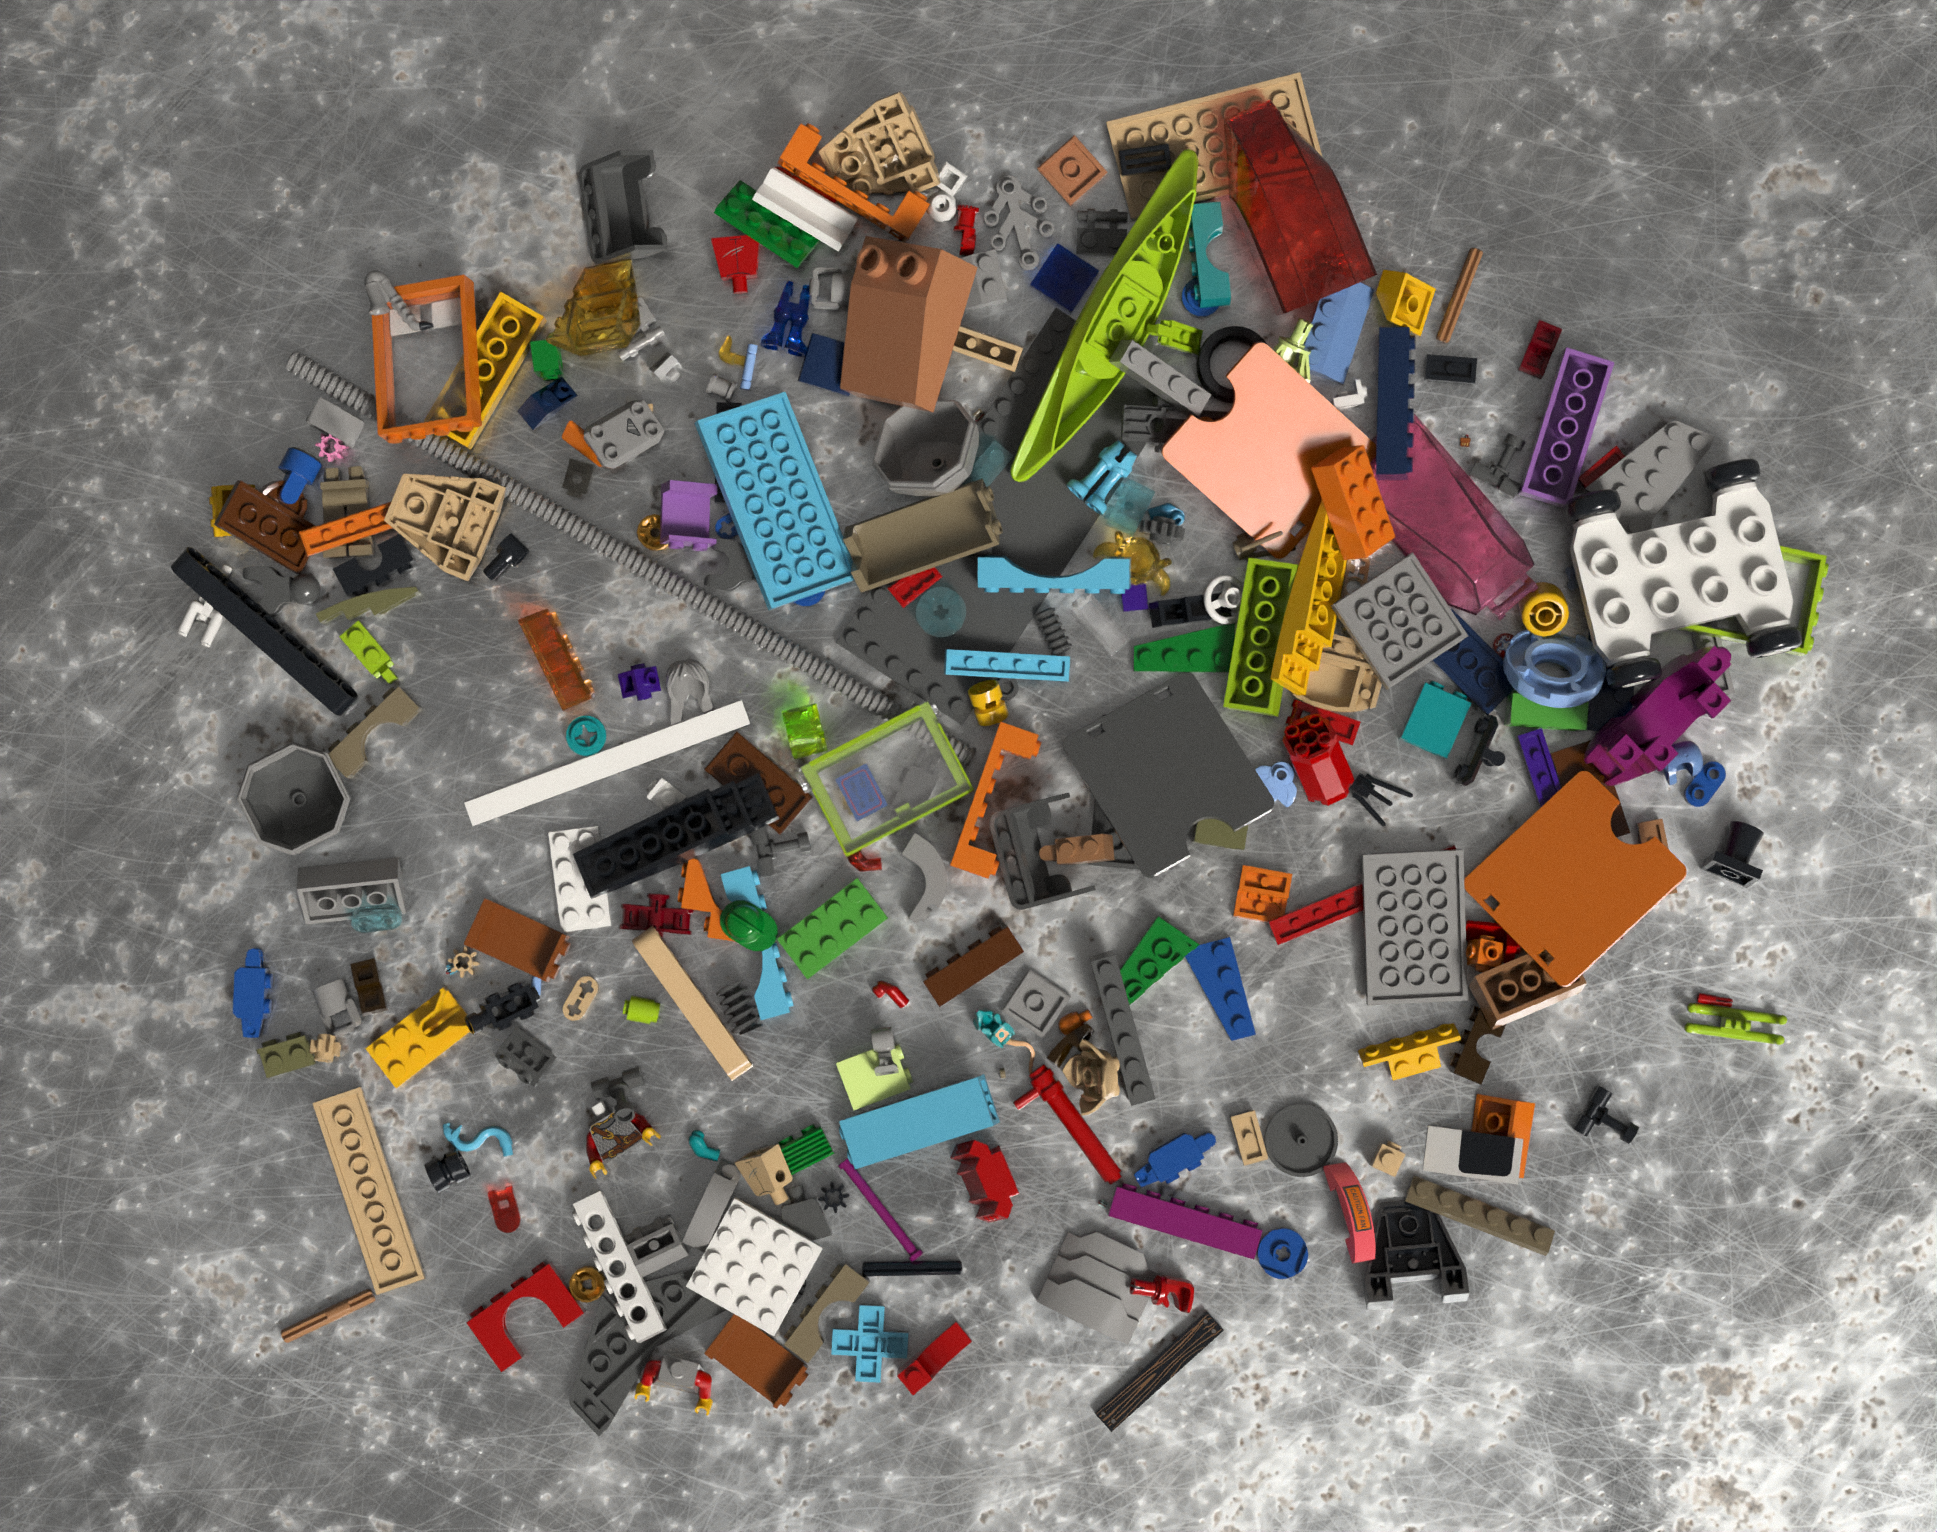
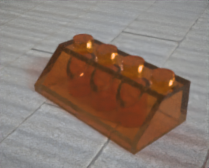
(556, 659)

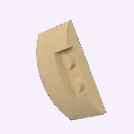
(1343, 679)

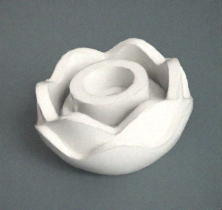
(942, 214)

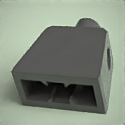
(805, 1215)

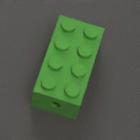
(832, 928)

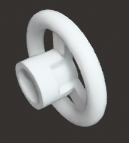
(1234, 595)

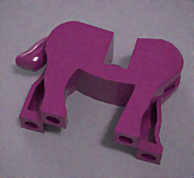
(1660, 715)

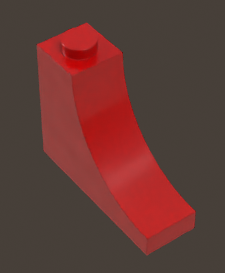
(932, 1358)

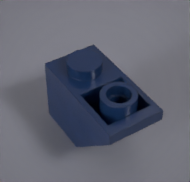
(546, 403)

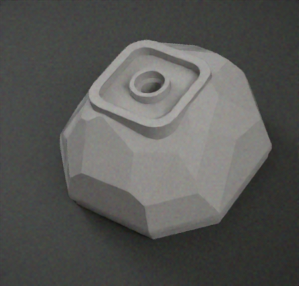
(919, 441)

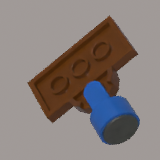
(275, 514)

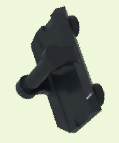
(1479, 752)

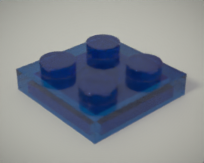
(1064, 278)

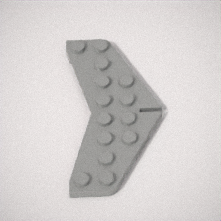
(1653, 473)

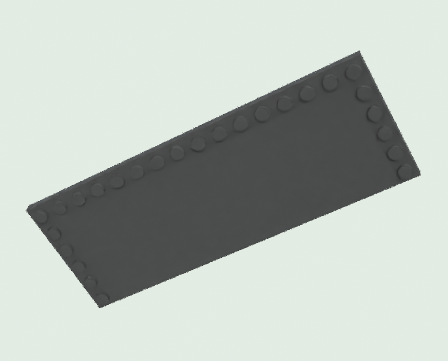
(1040, 533)

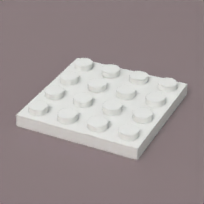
(754, 1266)

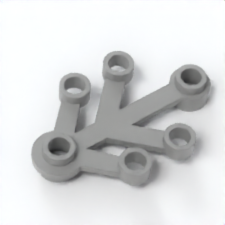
(1017, 219)

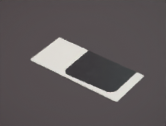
(1473, 1154)

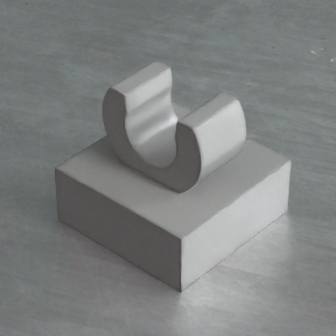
(664, 366)

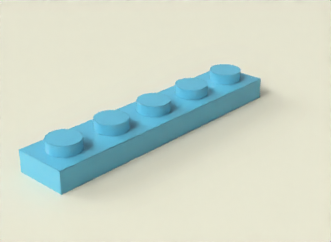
(1006, 665)

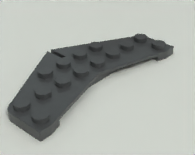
(615, 1361)

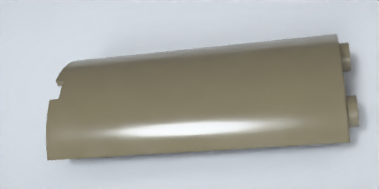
(922, 535)

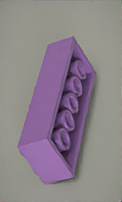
(1566, 427)

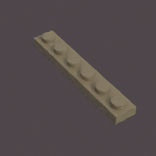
(1479, 1215)

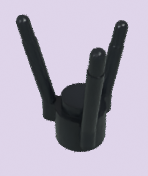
(1363, 787)

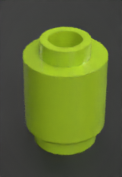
(641, 1009)

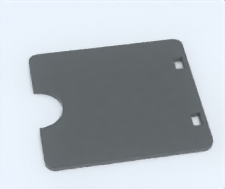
(1165, 771)

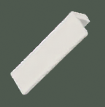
(805, 208)

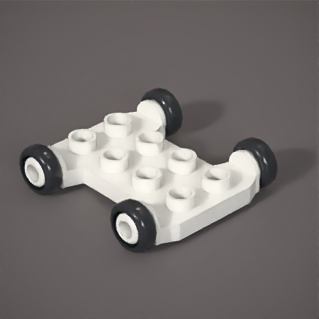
(1681, 574)

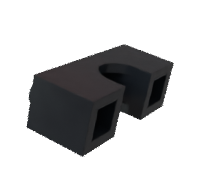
(395, 558)

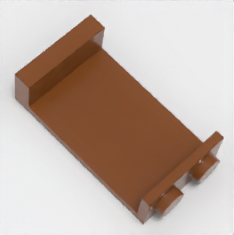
(517, 940)
(758, 1360)

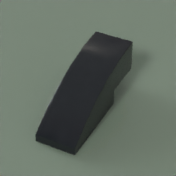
(1183, 611)

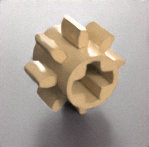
(457, 960)
(325, 1048)

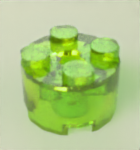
(804, 731)

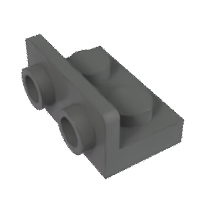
(524, 1057)

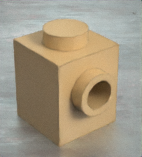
(1387, 1158)

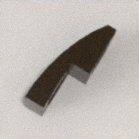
(369, 987)
(1071, 1041)

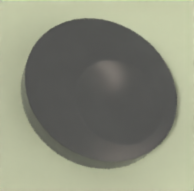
(1301, 1140)

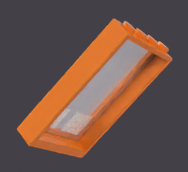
(432, 375)

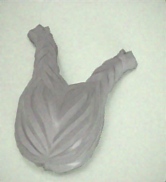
(687, 679)

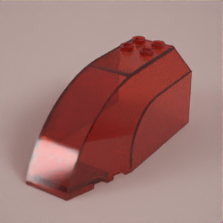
(1291, 210)

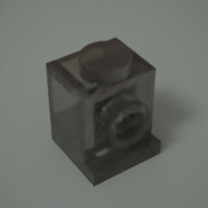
(586, 471)

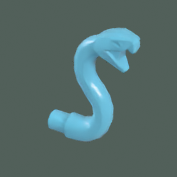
(501, 1134)

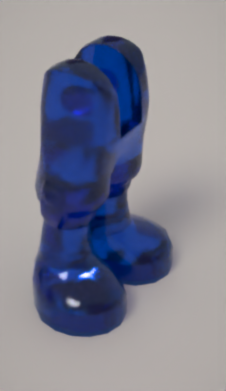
(786, 312)

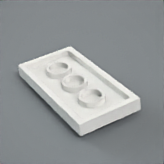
(574, 904)

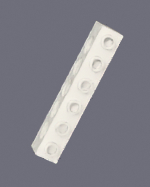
(598, 1206)

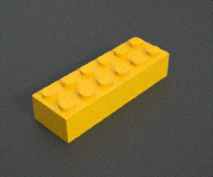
(501, 348)

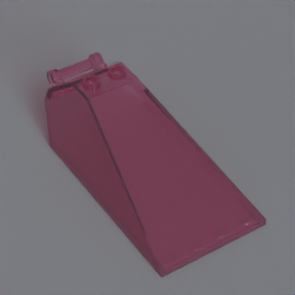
(1454, 530)

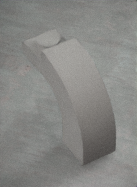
(932, 865)
(712, 1206)

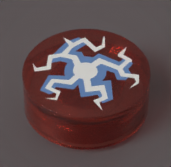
(1501, 643)

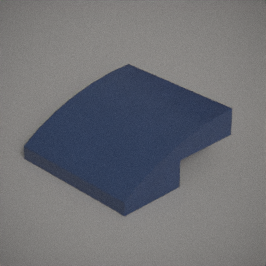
(823, 364)

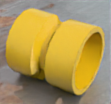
(987, 699)

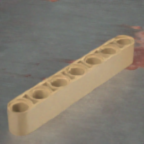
(692, 1003)

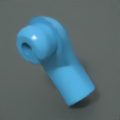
(1168, 511)

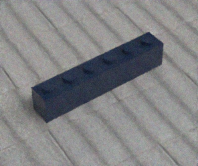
(1394, 403)

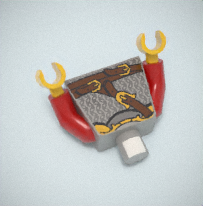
(611, 1139)
(677, 1375)

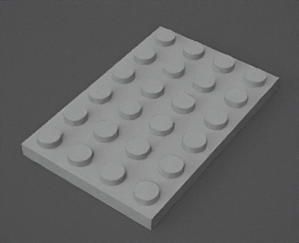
(1414, 927)

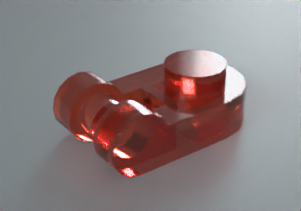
(507, 1218)

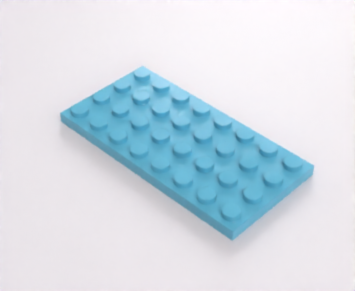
(776, 500)

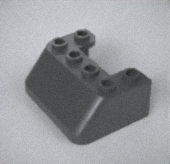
(617, 207)

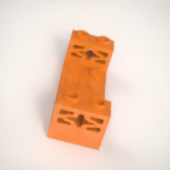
(795, 160)
(1010, 740)

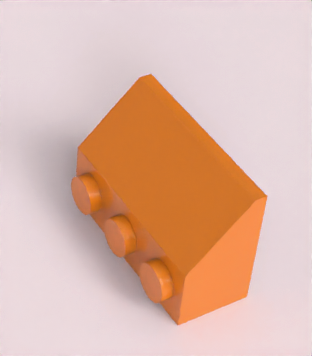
(1504, 1118)

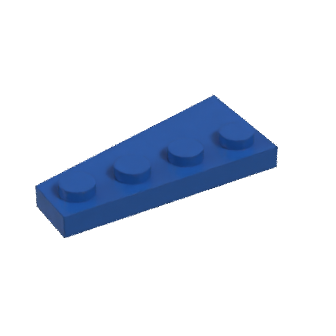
(1220, 978)

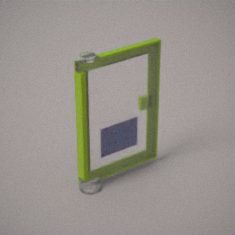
(886, 778)

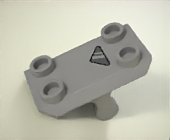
(623, 434)

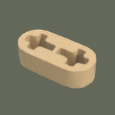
(575, 995)

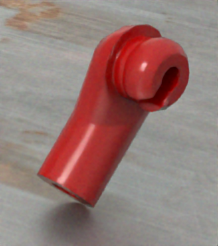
(892, 991)

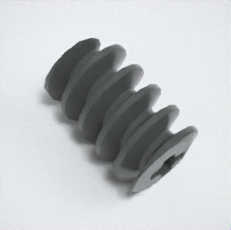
(738, 1008)

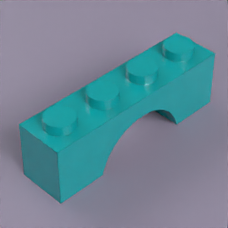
(1213, 284)

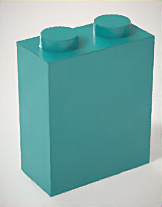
(1435, 719)

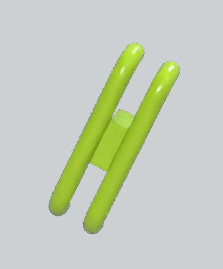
(1735, 1023)

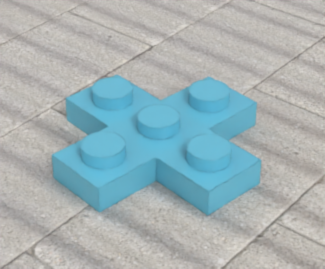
(869, 1343)

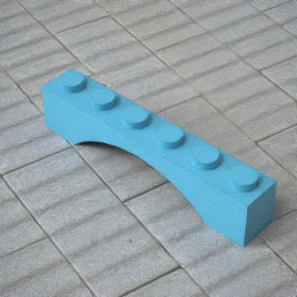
(1001, 572)
(770, 994)

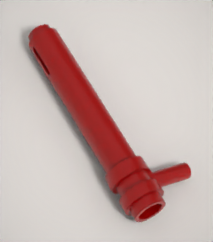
(1052, 1092)

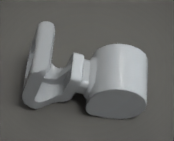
(884, 1043)

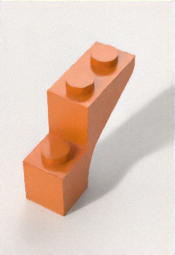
(698, 896)

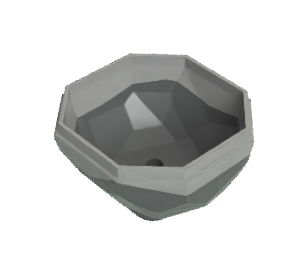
(271, 793)

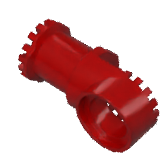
(965, 225)

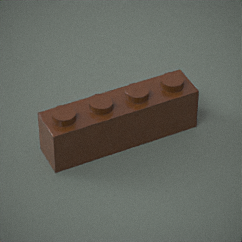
(973, 966)

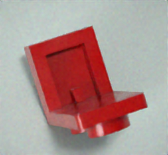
(1477, 928)

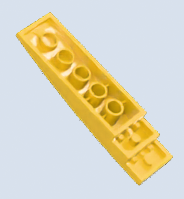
(1309, 615)

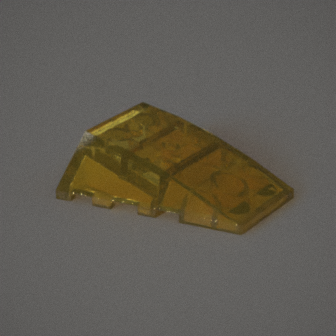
(601, 312)

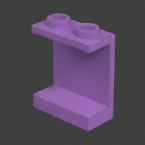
(686, 514)

